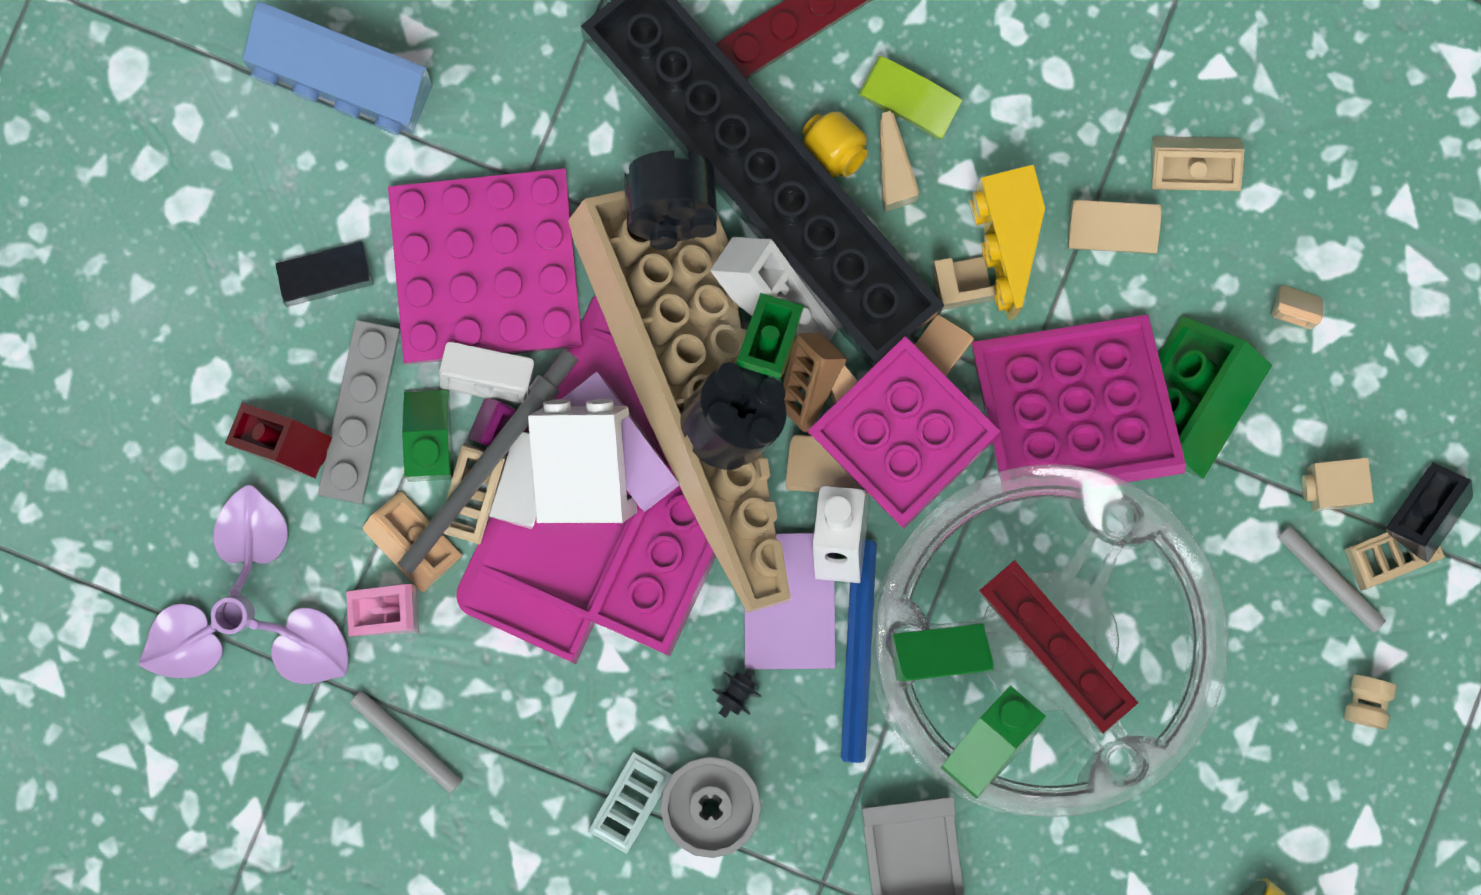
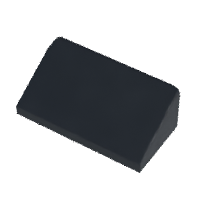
(323, 274)
(1431, 511)

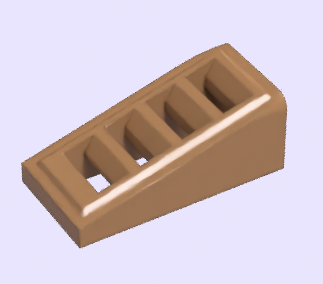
(820, 360)

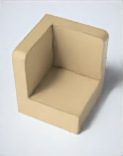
(962, 282)

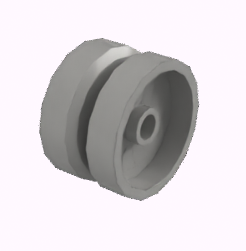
(737, 811)

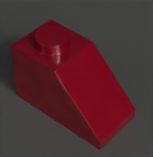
(279, 440)

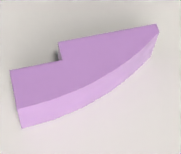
(645, 470)

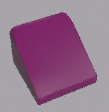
(490, 421)

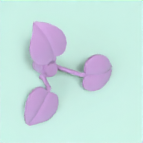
(184, 642)

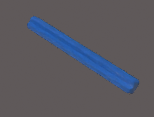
(858, 660)

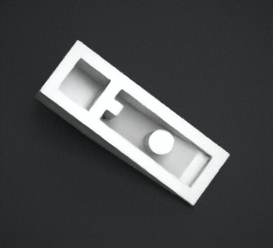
(759, 267)

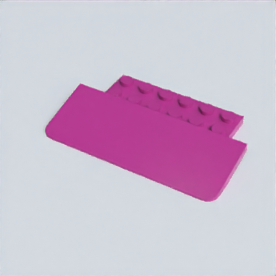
(568, 576)

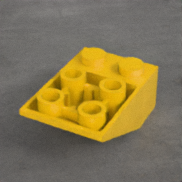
(1012, 217)

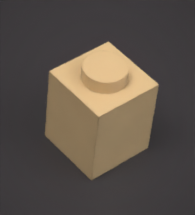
(1338, 484)

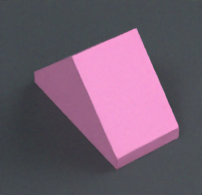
(382, 610)

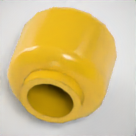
(836, 143)

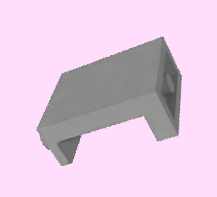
(913, 848)

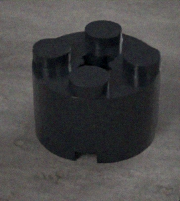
(670, 198)
(734, 416)

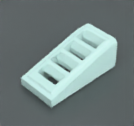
(609, 835)

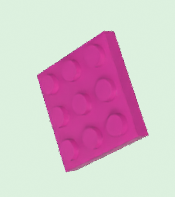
(904, 432)

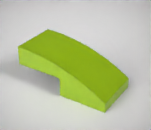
(910, 97)

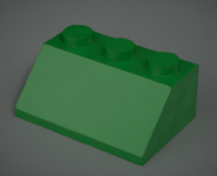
(1209, 387)

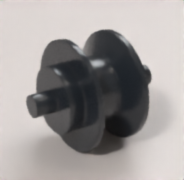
(736, 693)

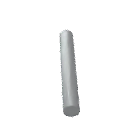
(1331, 579)
(405, 742)

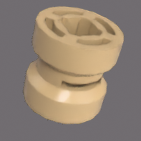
(1373, 692)

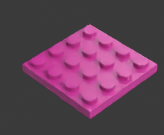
(485, 265)
(1081, 400)

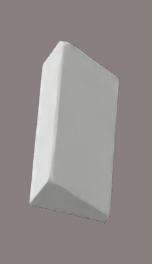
(486, 373)
(515, 492)

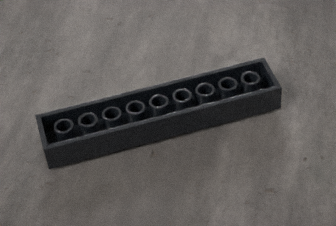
(764, 171)

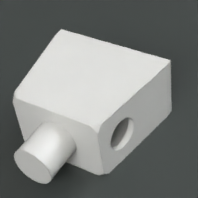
(842, 530)

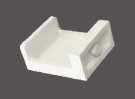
(579, 463)

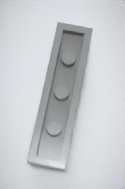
(359, 412)

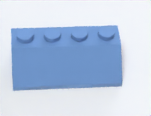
(336, 69)

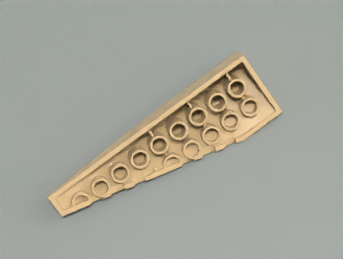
(672, 333)

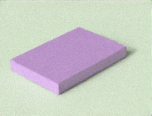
(800, 630)

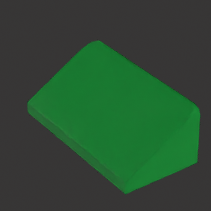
(941, 652)

